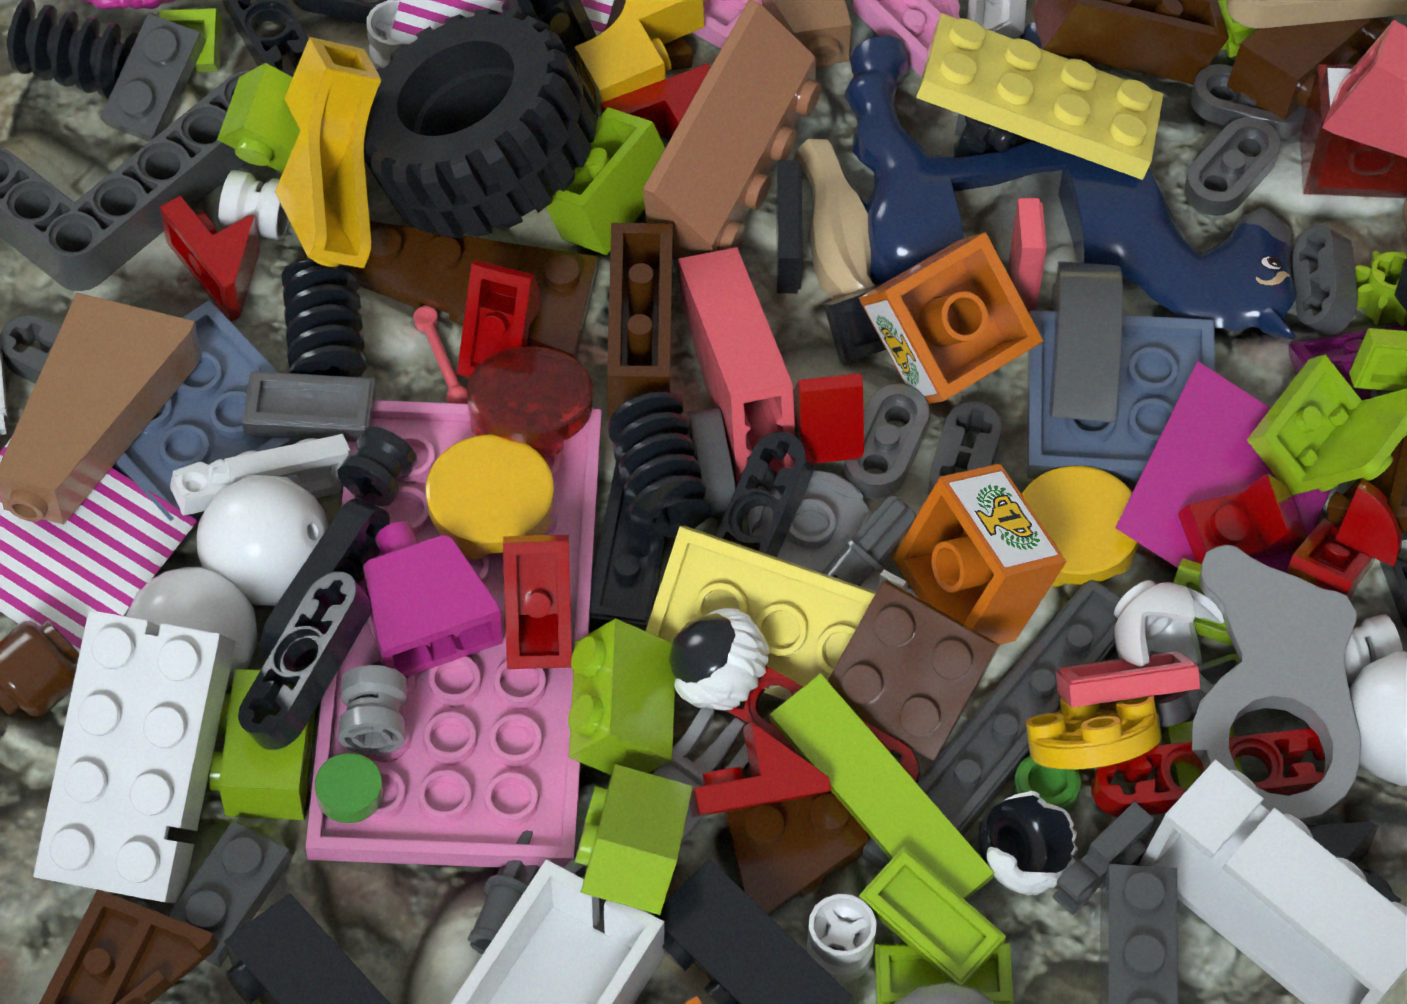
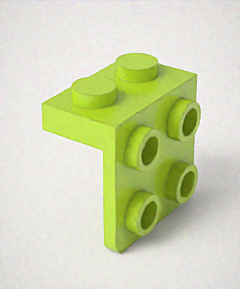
(1325, 433)

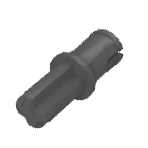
(872, 542)
(502, 895)

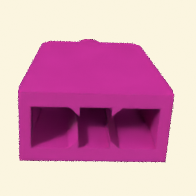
(427, 602)

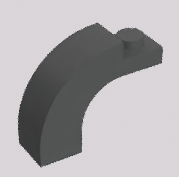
(1086, 341)

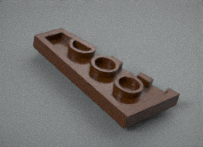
(436, 273)

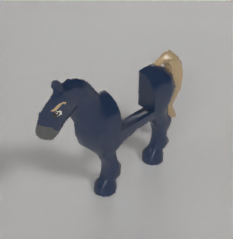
(1107, 213)

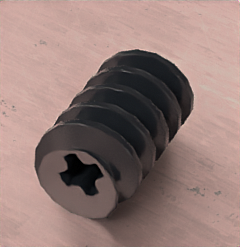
(64, 51)
(323, 320)
(658, 464)

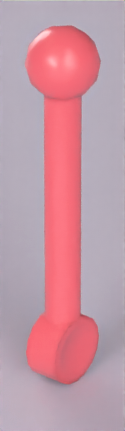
(427, 321)

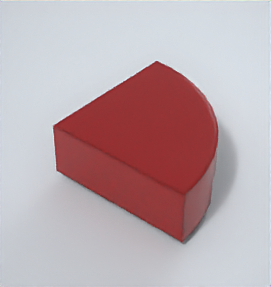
(1371, 525)

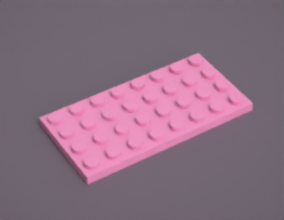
(480, 739)

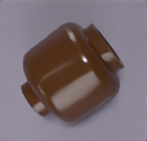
(35, 668)

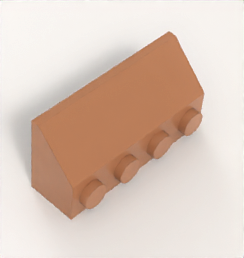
(733, 135)

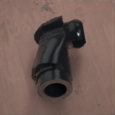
(982, 138)

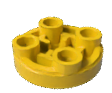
(489, 492)
(1080, 515)
(1093, 734)

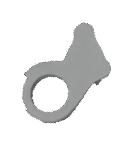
(1291, 661)

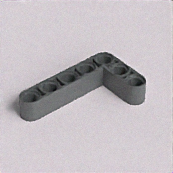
(121, 214)

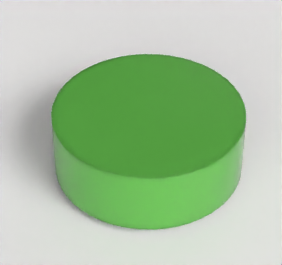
(1054, 785)
(349, 788)

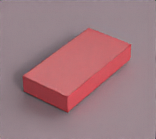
(1028, 250)
(1122, 680)

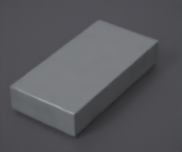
(307, 405)

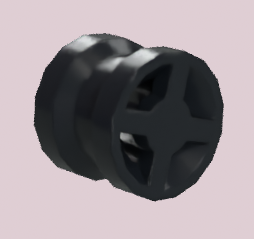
(377, 466)

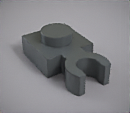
(1119, 843)

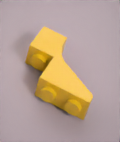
(633, 49)
(325, 174)

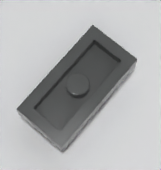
(153, 78)
(231, 885)

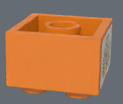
(951, 319)
(980, 553)

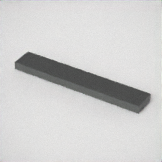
(995, 738)

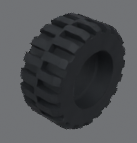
(478, 123)

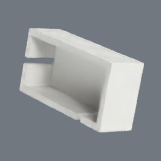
(134, 756)
(1280, 893)
(557, 955)

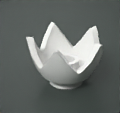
(1160, 621)

